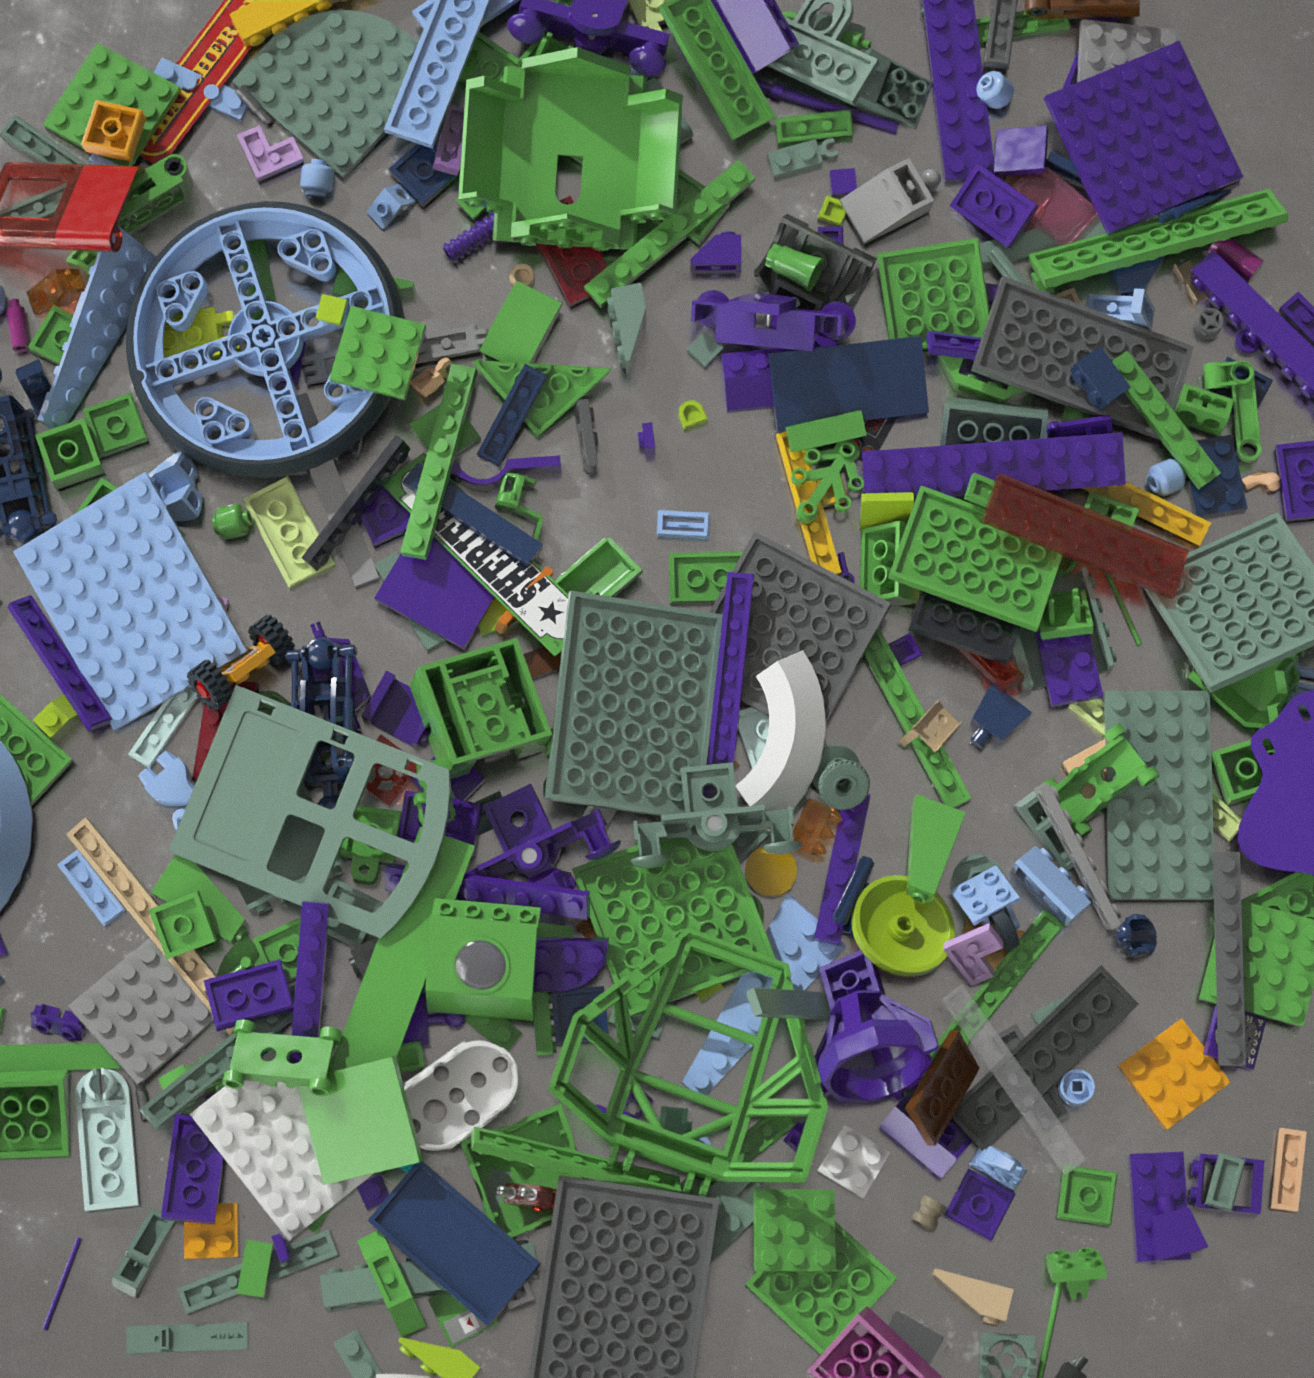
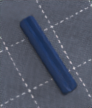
(853, 890)

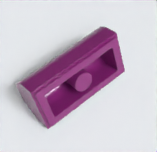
(1237, 257)

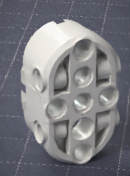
(486, 1101)

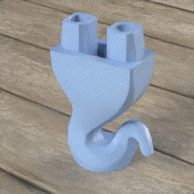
(171, 785)

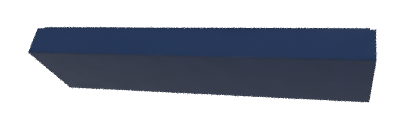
(512, 415)

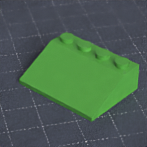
(44, 1105)

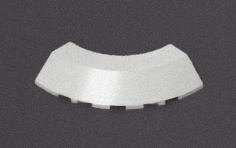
(793, 737)

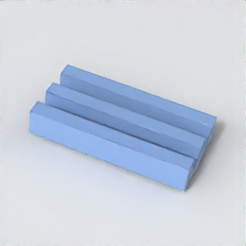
(683, 525)

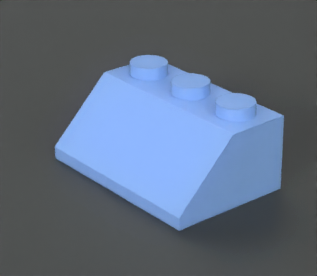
(1051, 885)

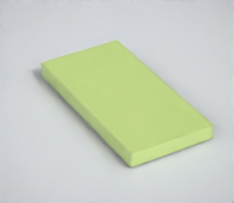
(285, 530)

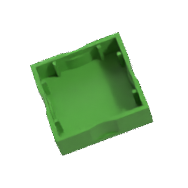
(545, 1127)

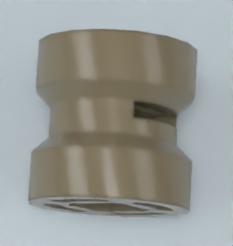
(928, 1213)

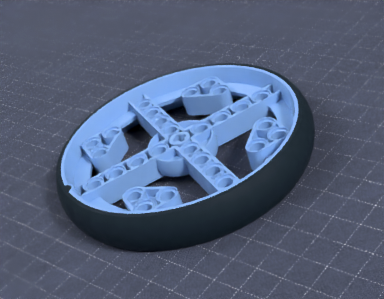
(175, 270)

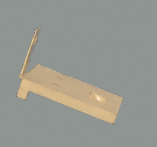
(933, 727)

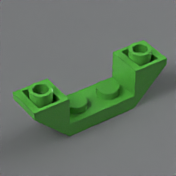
(971, 386)
(391, 1283)

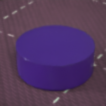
(1244, 346)

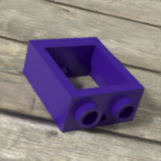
(1254, 1189)

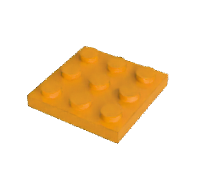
(1173, 1074)

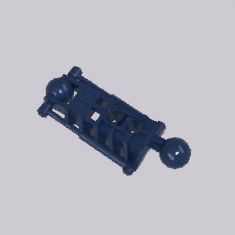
(21, 524)
(338, 709)

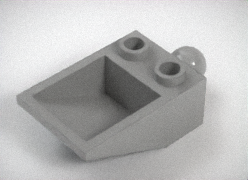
(885, 204)

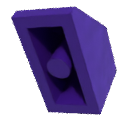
(719, 254)

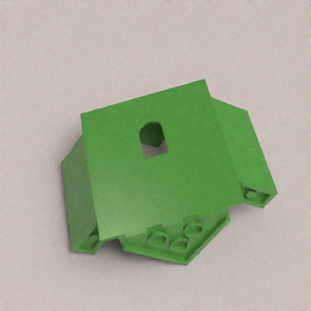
(535, 114)

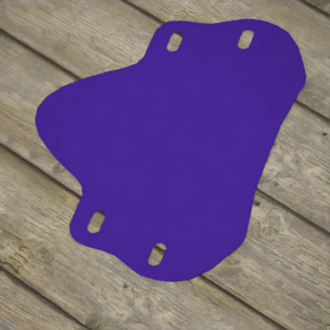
(1280, 815)

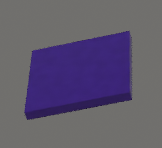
(437, 594)

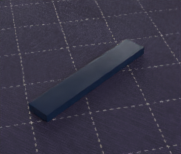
(483, 521)

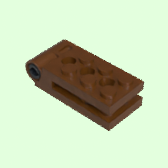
(1081, 8)

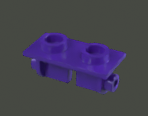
(46, 1020)

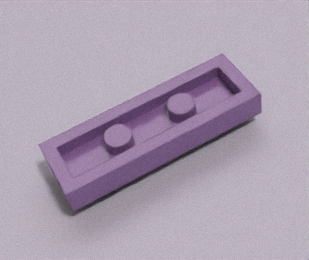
(450, 142)

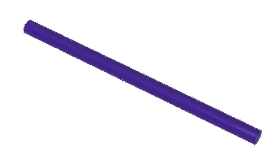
(62, 1283)

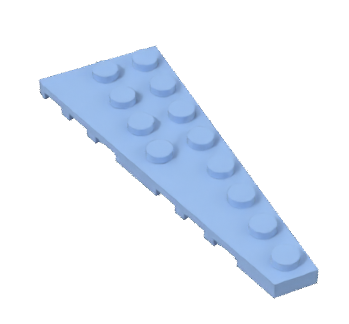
(95, 326)
(792, 942)

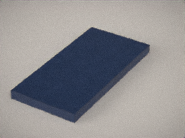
(870, 376)
(454, 1242)

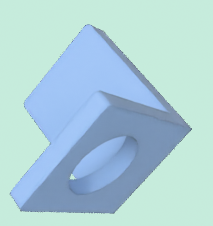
(389, 204)

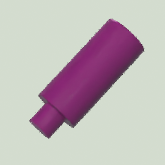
(17, 326)

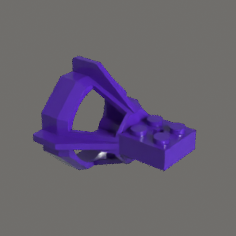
(868, 1021)

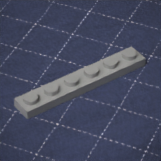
(1083, 865)

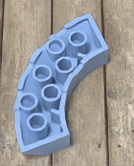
(15, 824)

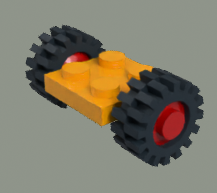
(270, 646)

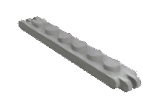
(433, 347)

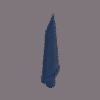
(1179, 211)

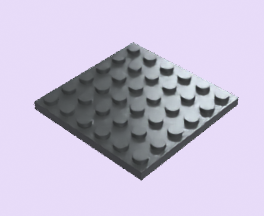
(807, 610)

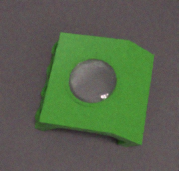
(482, 959)

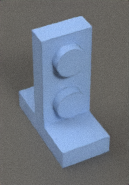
(1132, 309)

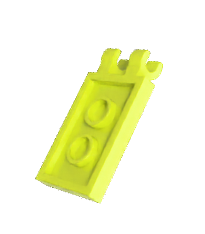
(203, 330)

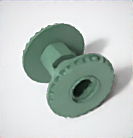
(841, 778)

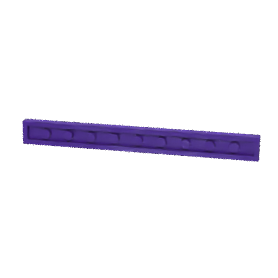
(730, 671)

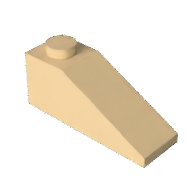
(981, 1297)

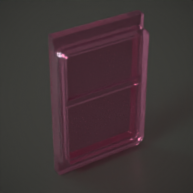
(1061, 208)

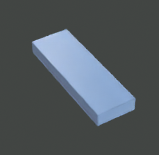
(91, 888)

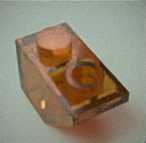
(57, 288)

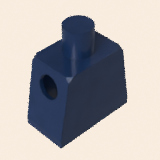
(997, 717)

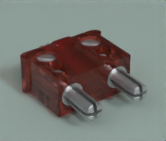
(528, 1196)

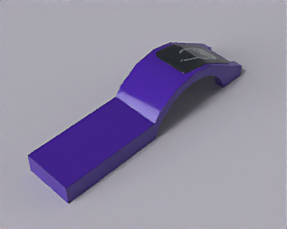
(519, 466)

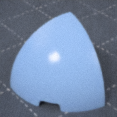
(177, 486)

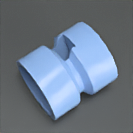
(1075, 1088)

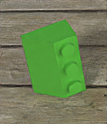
(878, 553)

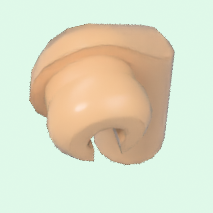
(1262, 477)

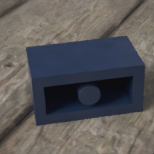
(1099, 379)

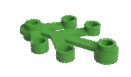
(829, 477)

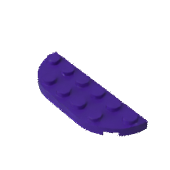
(567, 962)

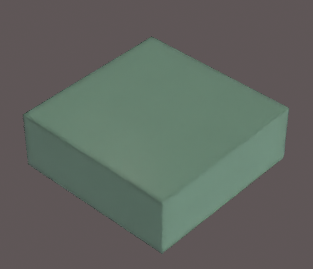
(704, 349)

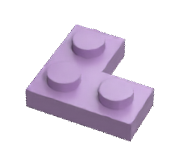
(267, 159)
(969, 951)

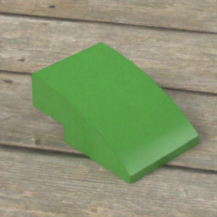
(521, 325)

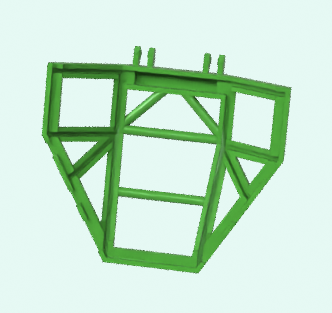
(650, 1138)

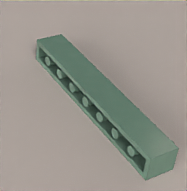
(359, 1288)

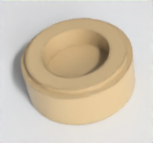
(523, 274)

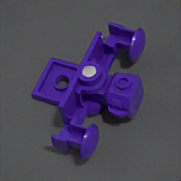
(535, 844)

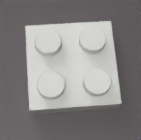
(853, 1162)

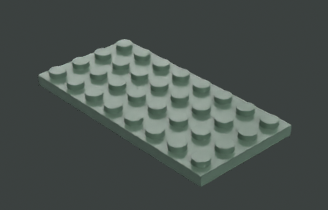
(1163, 832)

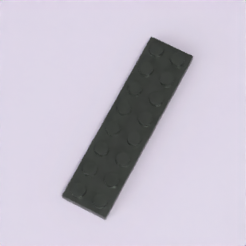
(1047, 1054)

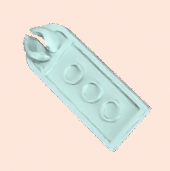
(106, 1142)

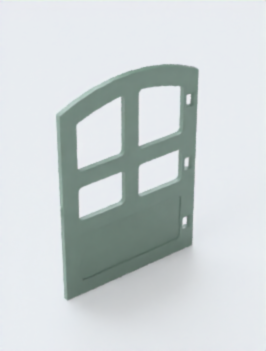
(254, 786)

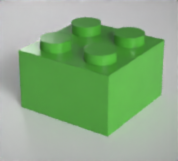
(69, 453)

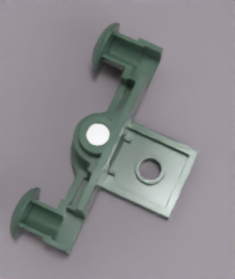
(712, 822)

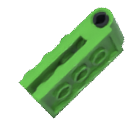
(156, 192)

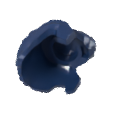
(1137, 936)

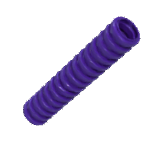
(470, 239)

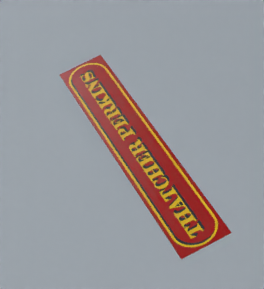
(214, 56)

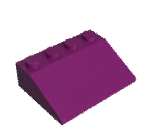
(870, 1351)

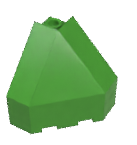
(1260, 696)

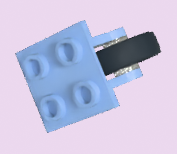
(984, 901)

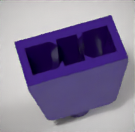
(1175, 1231)

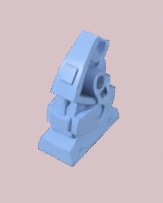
(998, 1167)

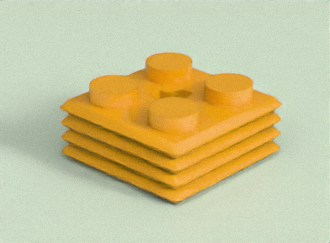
(106, 118)

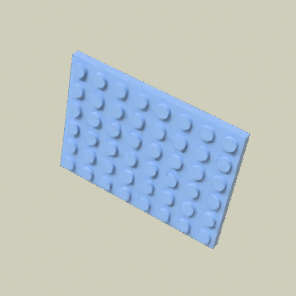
(130, 600)

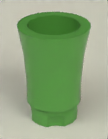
(795, 265)

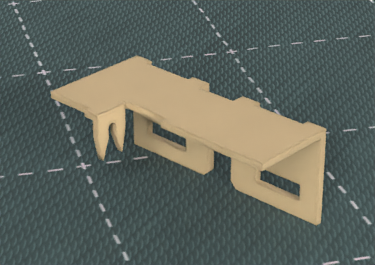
(1183, 273)

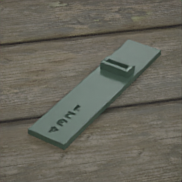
(186, 1338)

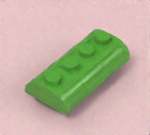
(600, 571)

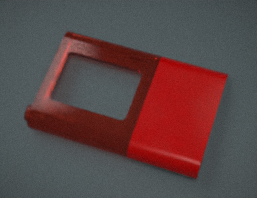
(86, 210)

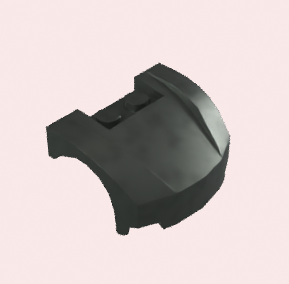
(841, 277)

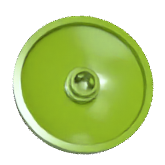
(898, 931)

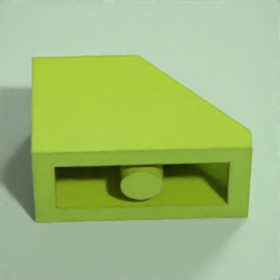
(56, 718)

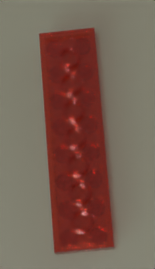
(1085, 536)

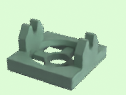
(1028, 1344)

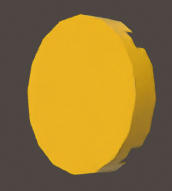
(770, 873)

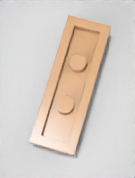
(1288, 1170)

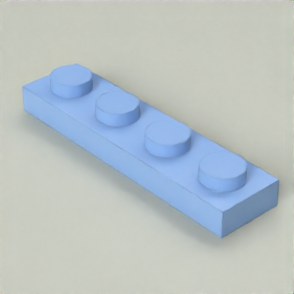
(223, 100)

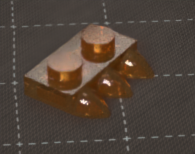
(813, 827)

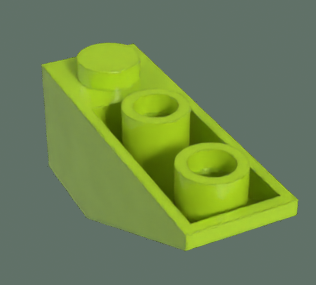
(440, 1359)

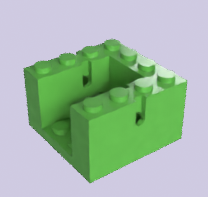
(485, 707)

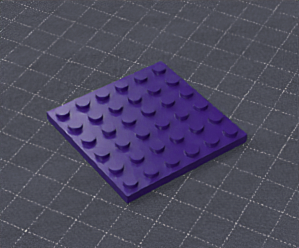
(1143, 137)

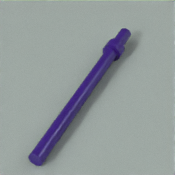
(778, 91)

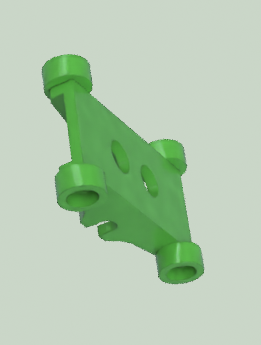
(1116, 754)
(309, 1071)

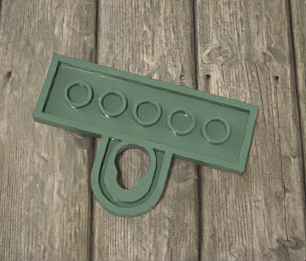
(822, 58)

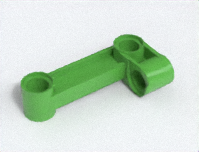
(1244, 404)

